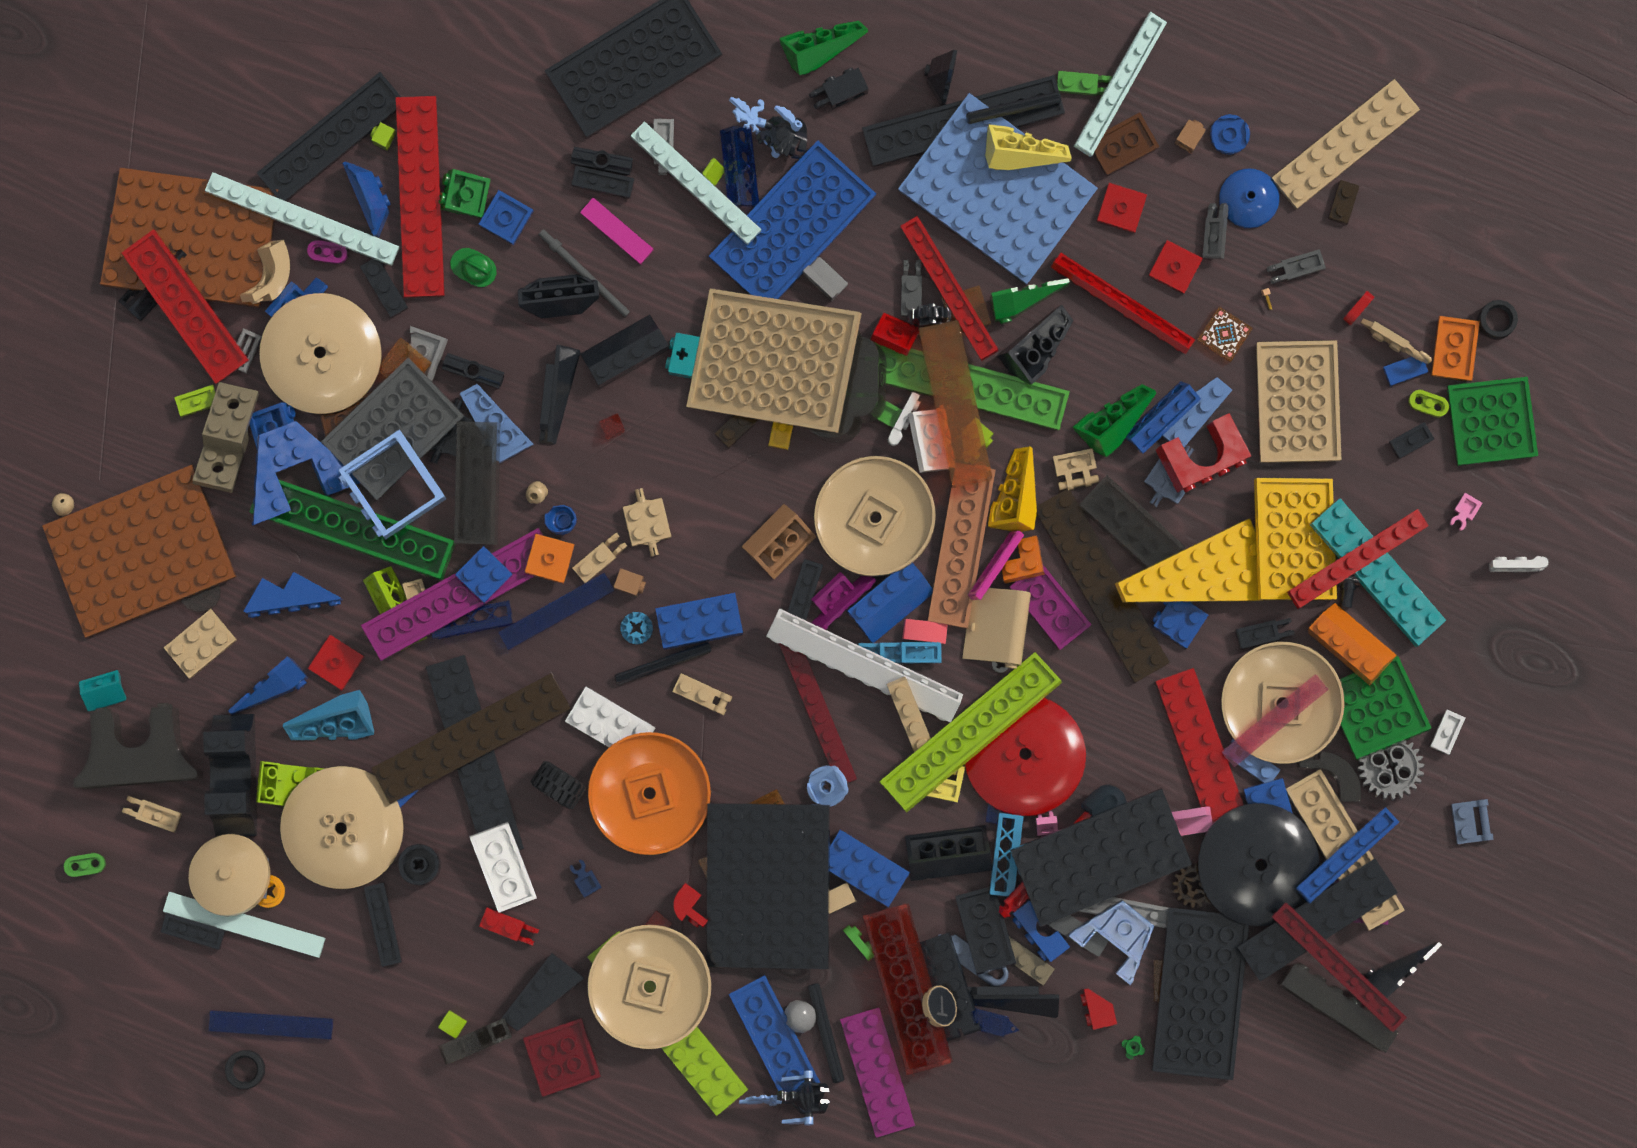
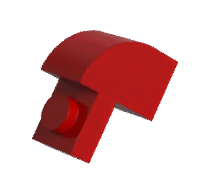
(683, 905)

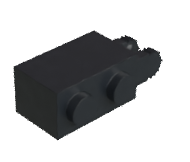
(841, 89)

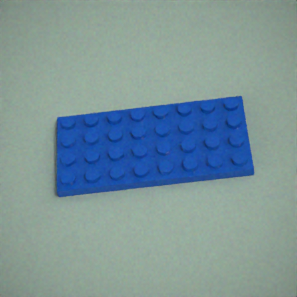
(795, 222)

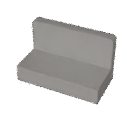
(825, 278)

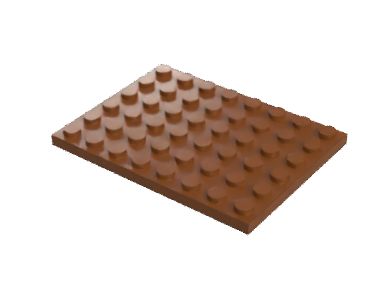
(213, 233)
(139, 551)

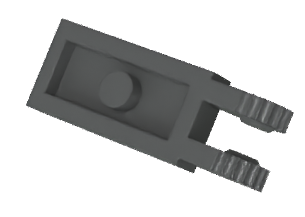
(1215, 232)
(1298, 266)
(911, 288)

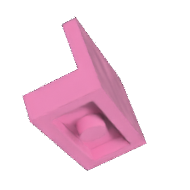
(1193, 820)

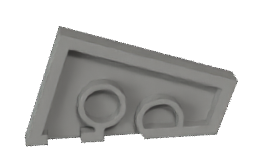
(429, 346)

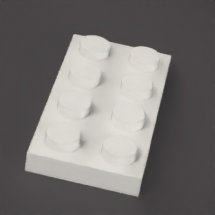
(604, 719)
(503, 867)

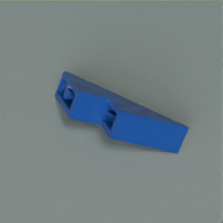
(296, 594)

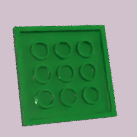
(1492, 421)
(1381, 712)

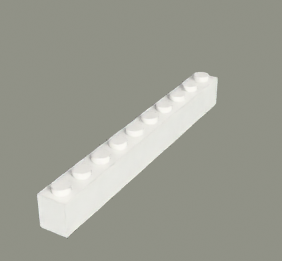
(861, 663)

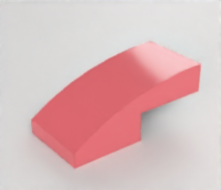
(924, 631)

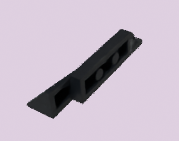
(556, 392)
(1016, 999)

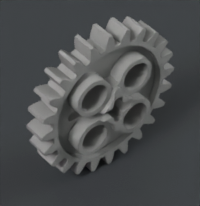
(1408, 762)

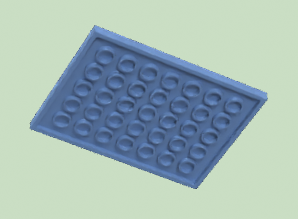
(1002, 213)

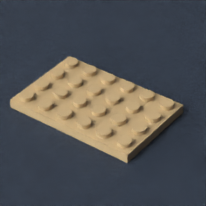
(1298, 401)

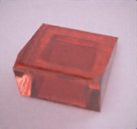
(612, 426)

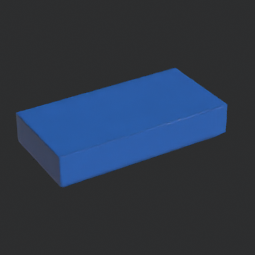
(1404, 370)

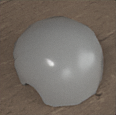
(800, 1016)

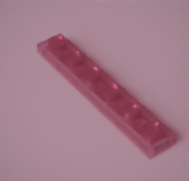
(1274, 720)

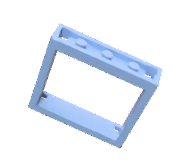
(357, 496)

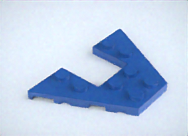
(282, 450)

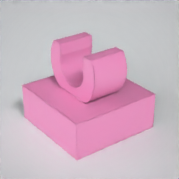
(1046, 825)

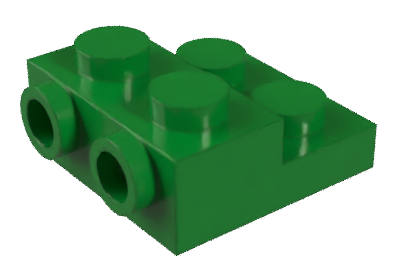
(464, 193)

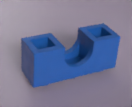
(1049, 946)

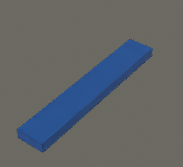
(1347, 855)

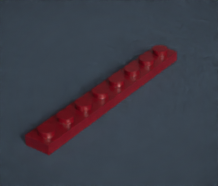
(818, 712)
(1339, 967)

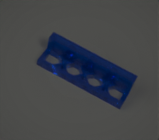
(735, 166)
(477, 626)

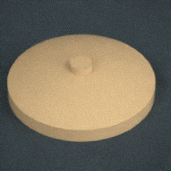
(229, 875)

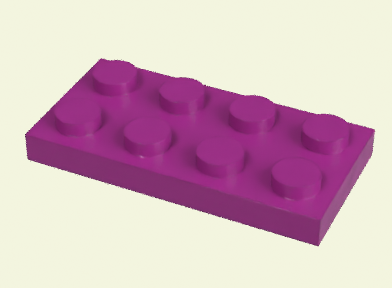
(1053, 609)

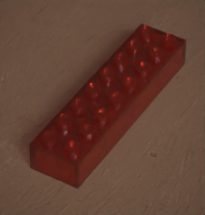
(904, 985)

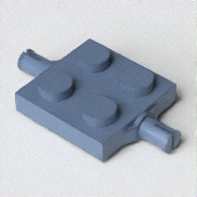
(1161, 483)

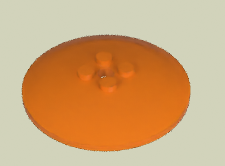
(619, 798)

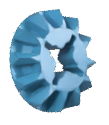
(646, 627)

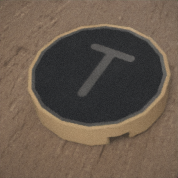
(939, 1006)

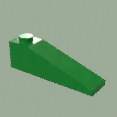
(1011, 303)

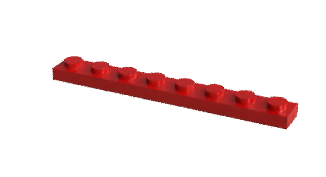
(949, 288)
(1121, 302)
(1357, 559)

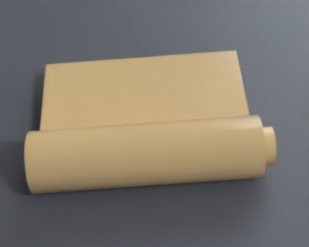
(998, 627)

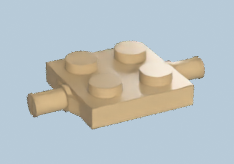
(646, 522)

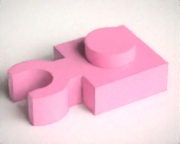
(1466, 508)

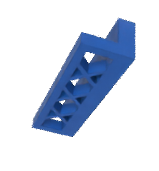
(1163, 416)

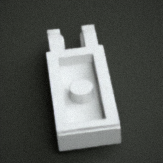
(903, 420)
(1520, 564)

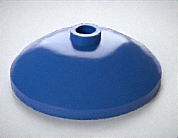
(1246, 211)

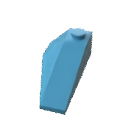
(340, 717)

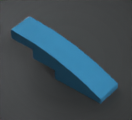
(907, 651)

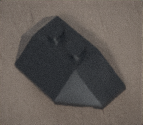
(558, 296)

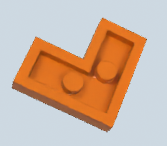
(1028, 564)

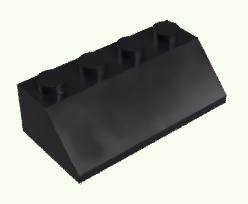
(625, 351)
(948, 853)

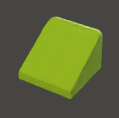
(713, 171)
(452, 1024)

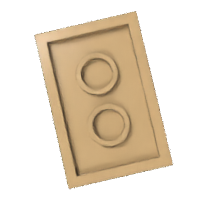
(200, 644)

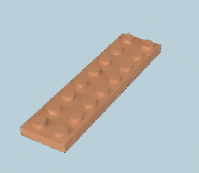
(960, 553)

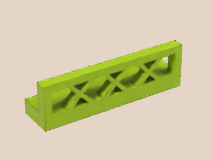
(382, 592)

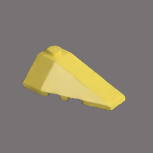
(1015, 151)

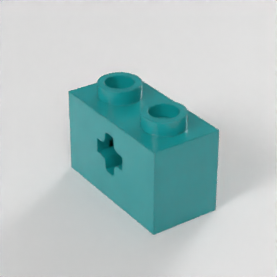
(685, 367)

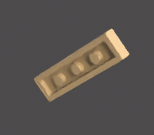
(908, 712)

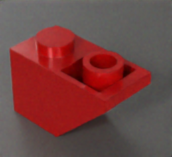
(1099, 1010)

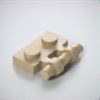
(1073, 463)

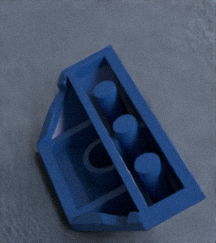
(369, 196)

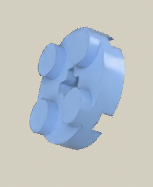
(835, 778)

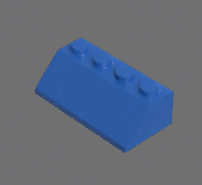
(890, 602)

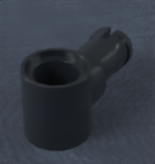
(1348, 587)

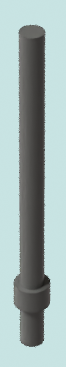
(556, 246)

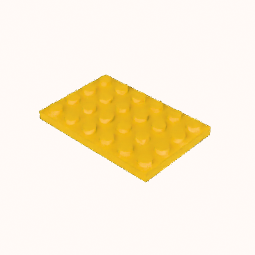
(1285, 541)

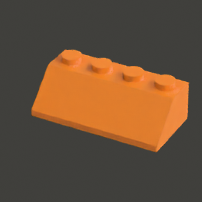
(1351, 643)

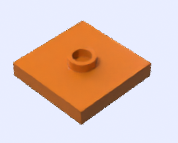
(549, 558)

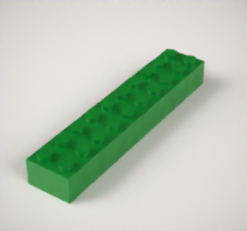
(349, 528)

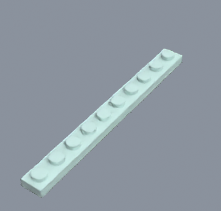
(302, 219)

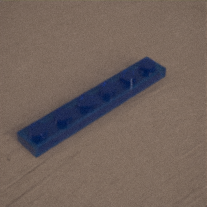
(556, 611)
(271, 1024)

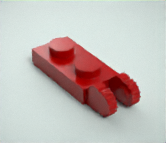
(506, 926)

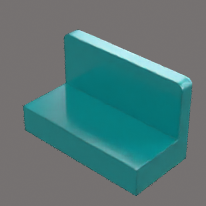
(102, 690)

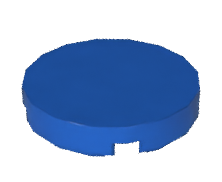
(1229, 134)

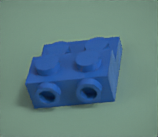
(270, 419)
(1179, 622)

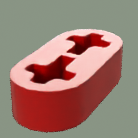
(1358, 308)

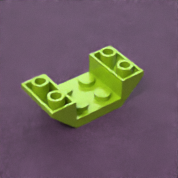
(279, 780)

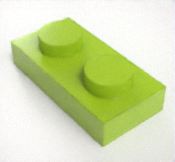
(195, 401)

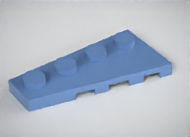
(1211, 397)
(485, 410)

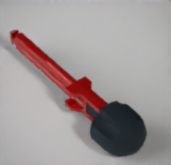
(1099, 800)

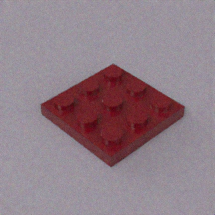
(561, 1057)

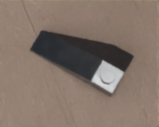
(940, 75)
(1389, 976)

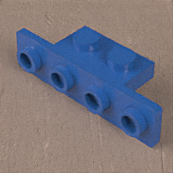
(292, 292)

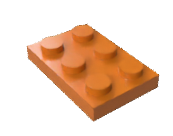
(1455, 348)

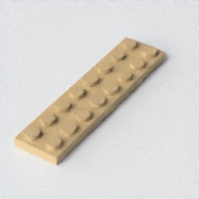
(1345, 144)
(1331, 830)

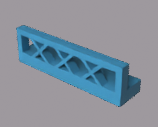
(1011, 869)

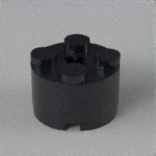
(407, 864)

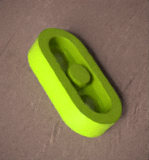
(1428, 402)

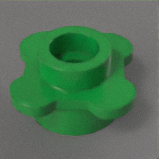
(1127, 1044)

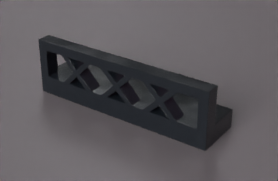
(143, 301)

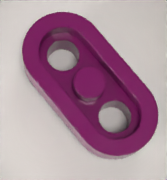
(328, 252)

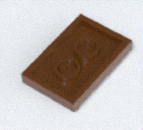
(1125, 144)

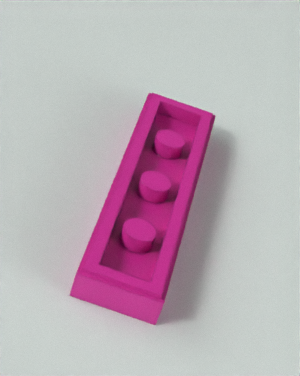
(617, 231)
(995, 565)

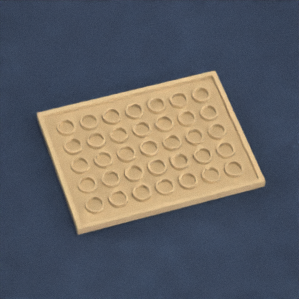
(774, 360)

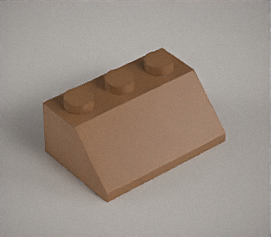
(779, 541)

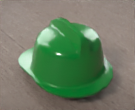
(473, 267)

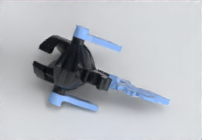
(782, 131)
(806, 1098)

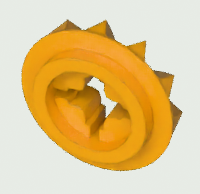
(278, 891)

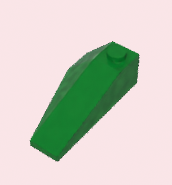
(814, 49)
(1111, 425)

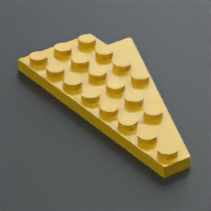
(1206, 572)

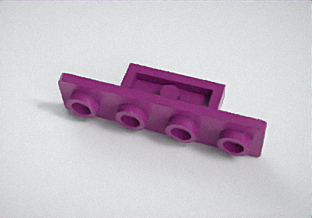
(838, 596)

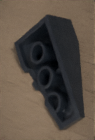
(1033, 350)

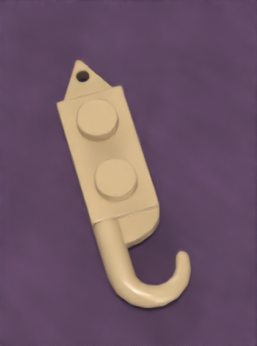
(1396, 342)

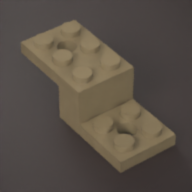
(225, 437)

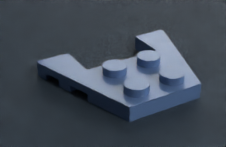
(1124, 929)

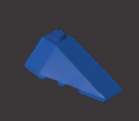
(282, 680)

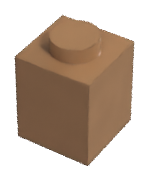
(1190, 135)
(629, 583)

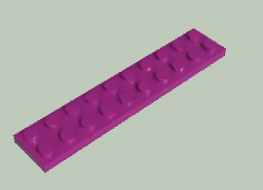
(442, 604)

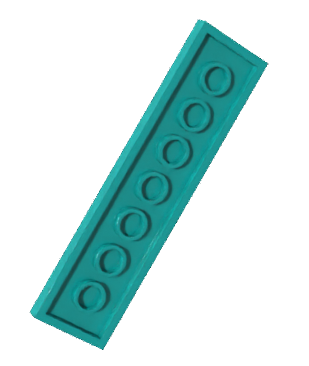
(1382, 577)

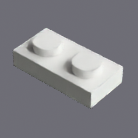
(1447, 732)

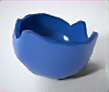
(560, 520)

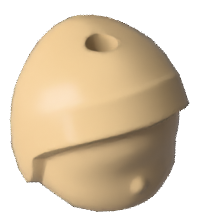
(536, 492)
(62, 504)

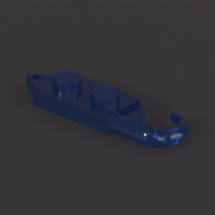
(994, 1023)

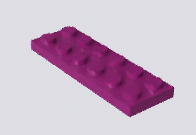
(877, 1072)

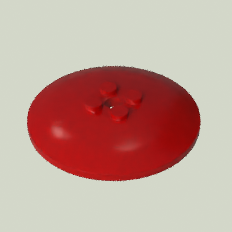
(1042, 780)

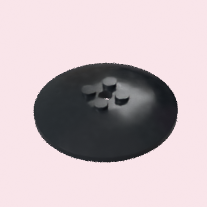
(1230, 855)

